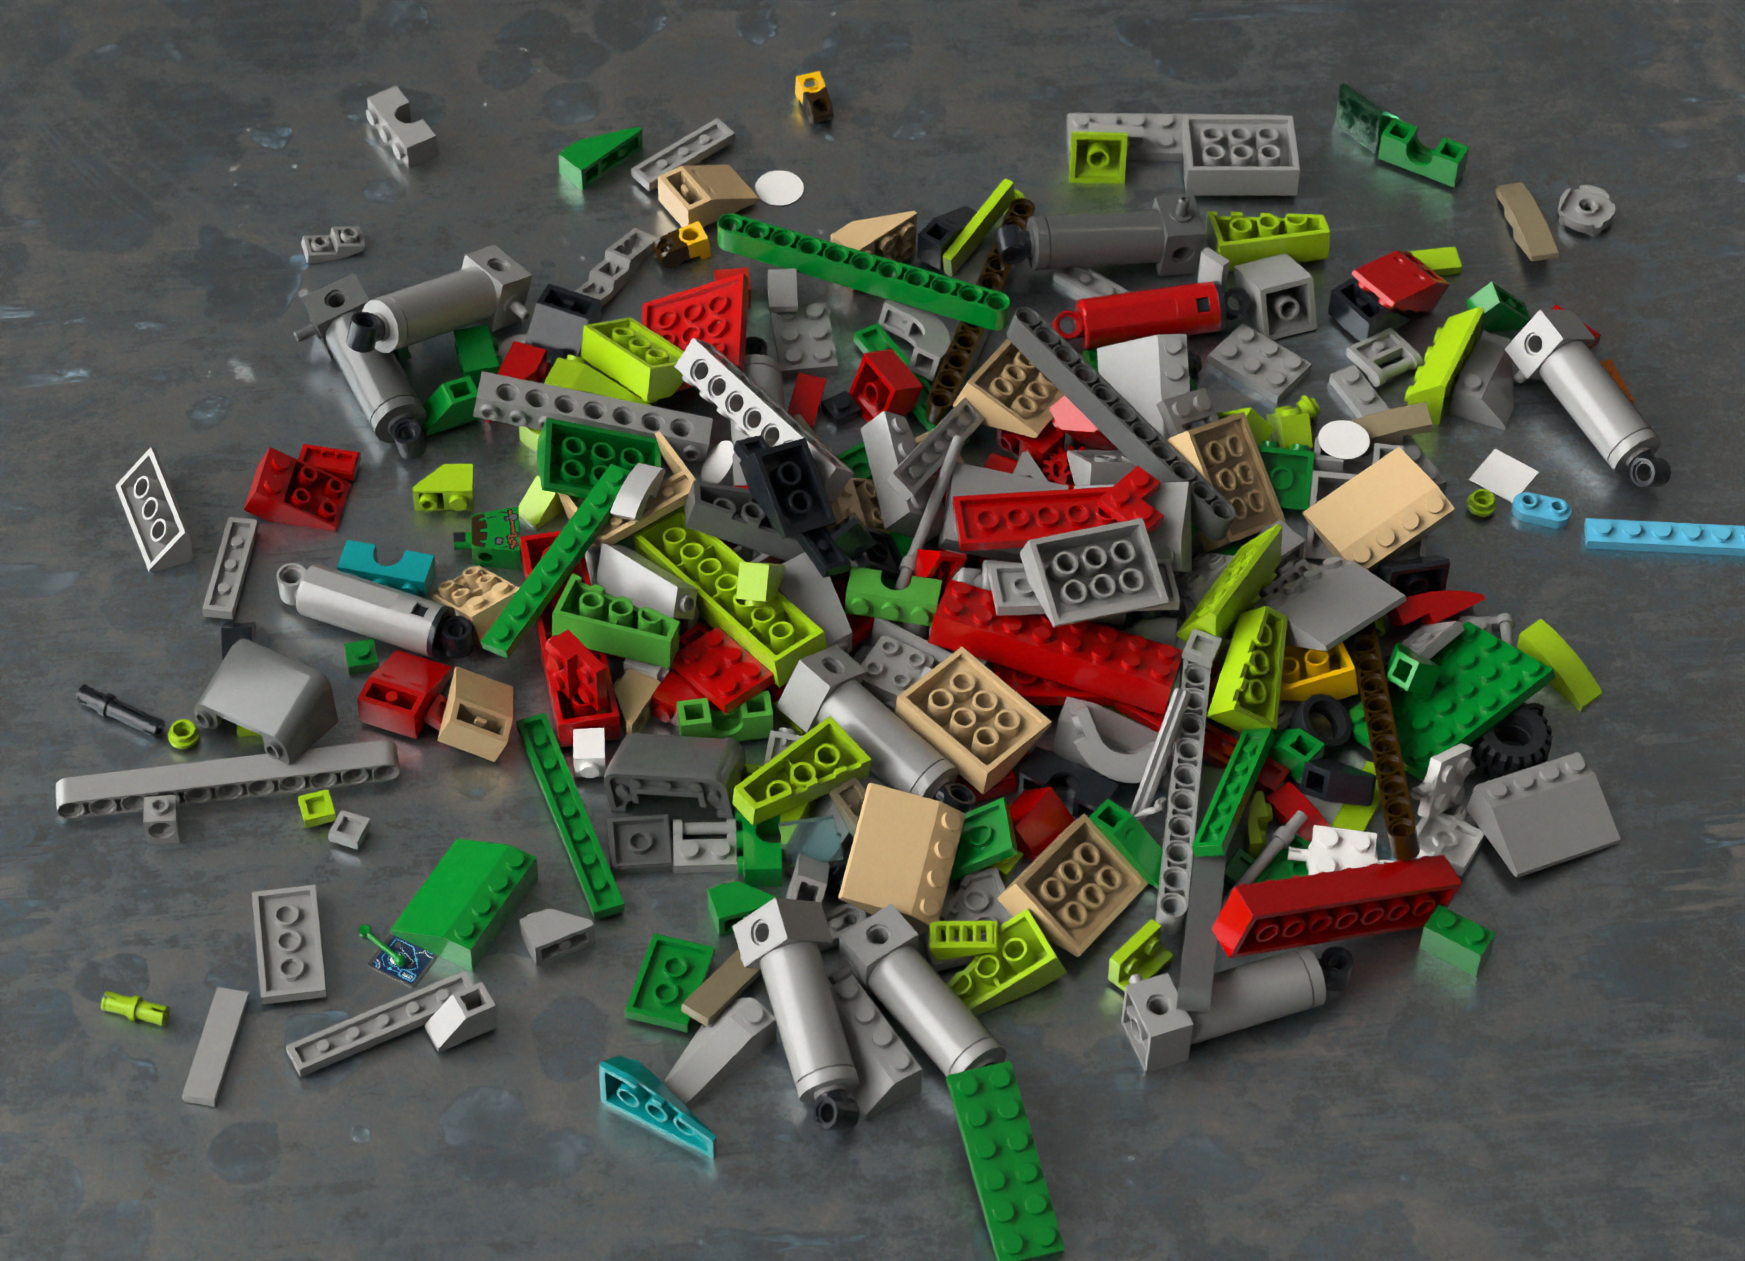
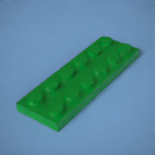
(1005, 1163)

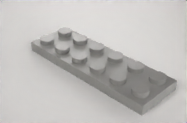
(1015, 596)

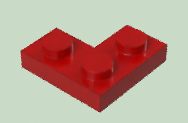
(1129, 497)

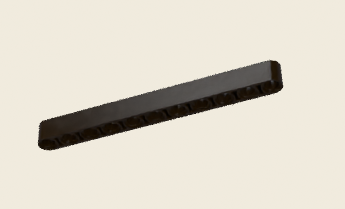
(968, 337)
(1384, 744)

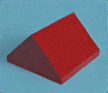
(1038, 820)

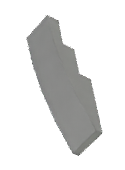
(619, 266)

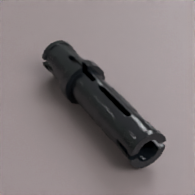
(110, 706)

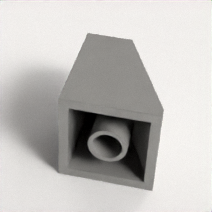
(1279, 295)

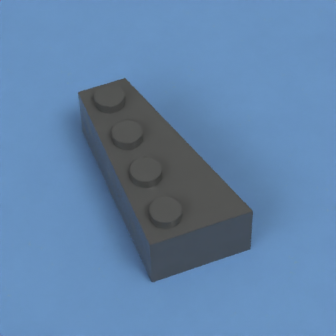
(737, 518)

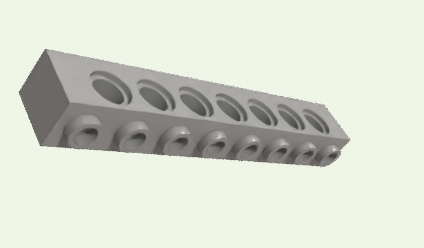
(530, 403)
(754, 410)

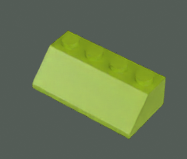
(633, 357)
(1445, 362)

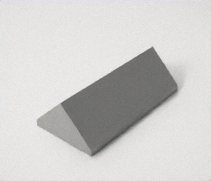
(155, 514)

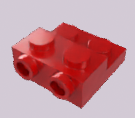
(576, 670)

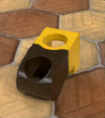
(814, 98)
(682, 245)

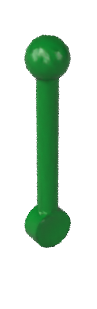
(365, 932)

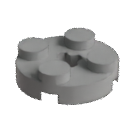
(1590, 222)

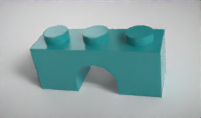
(411, 574)

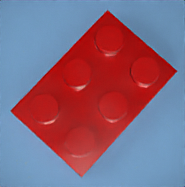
(722, 670)

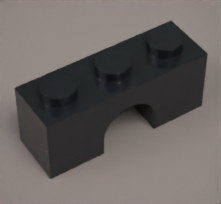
(1048, 769)

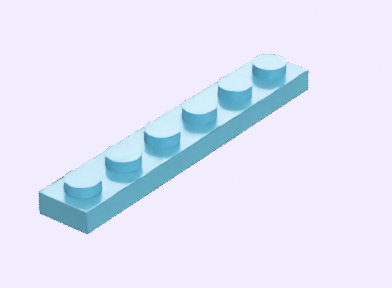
(1664, 537)

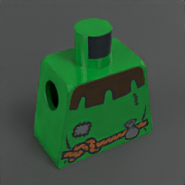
(493, 539)

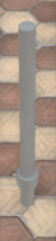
(908, 562)
(1281, 839)

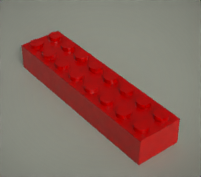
(1073, 654)
(567, 712)
(1334, 905)

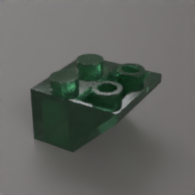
(1361, 117)

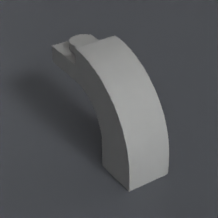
(923, 331)
(1114, 764)

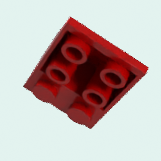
(1402, 282)
(296, 493)
(402, 693)

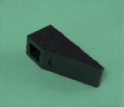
(941, 233)

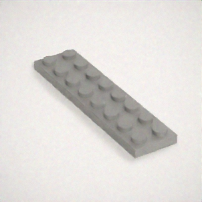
(1161, 132)

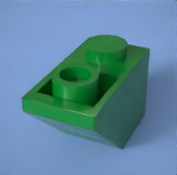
(451, 405)
(1412, 670)
(1295, 748)

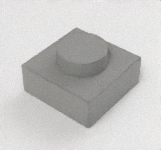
(1202, 648)
(349, 829)

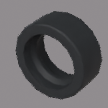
(1333, 712)

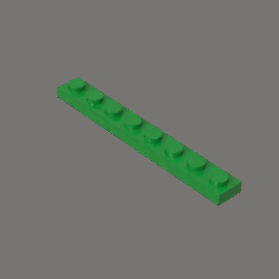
(555, 565)
(570, 816)

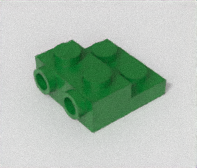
(1289, 473)

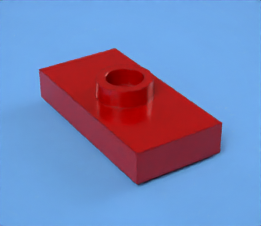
(334, 461)

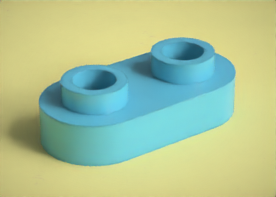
(1541, 510)

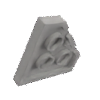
(973, 902)

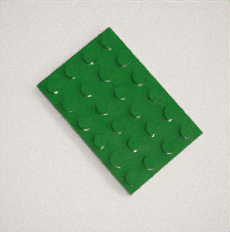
(1475, 690)

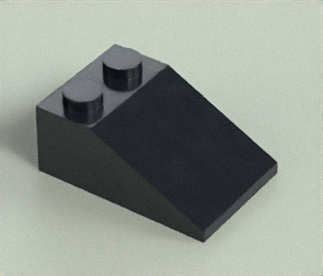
(788, 488)

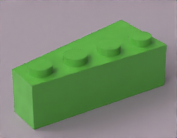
(615, 624)

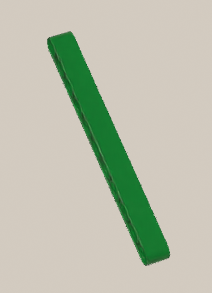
(864, 271)

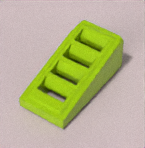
(951, 929)

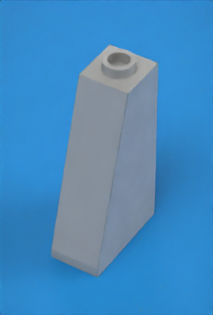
(644, 582)
(817, 600)

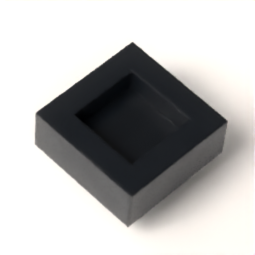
(841, 409)

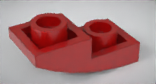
(807, 397)
(1288, 801)

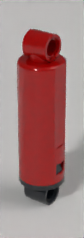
(1145, 313)

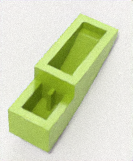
(1571, 675)

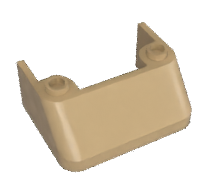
(671, 495)

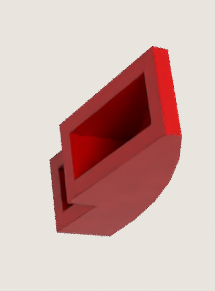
(1433, 606)

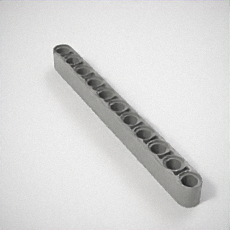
(1186, 769)
(227, 779)

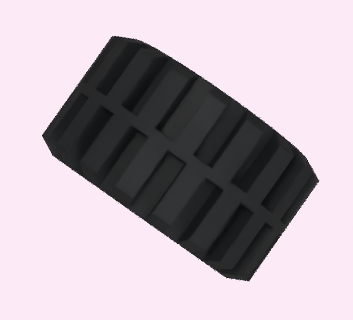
(1521, 727)

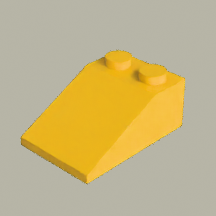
(1317, 672)

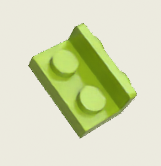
(1139, 955)

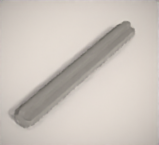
(1161, 751)

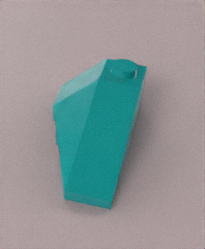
(641, 1095)

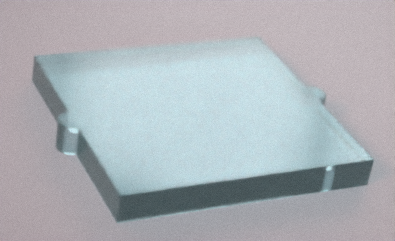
(812, 838)

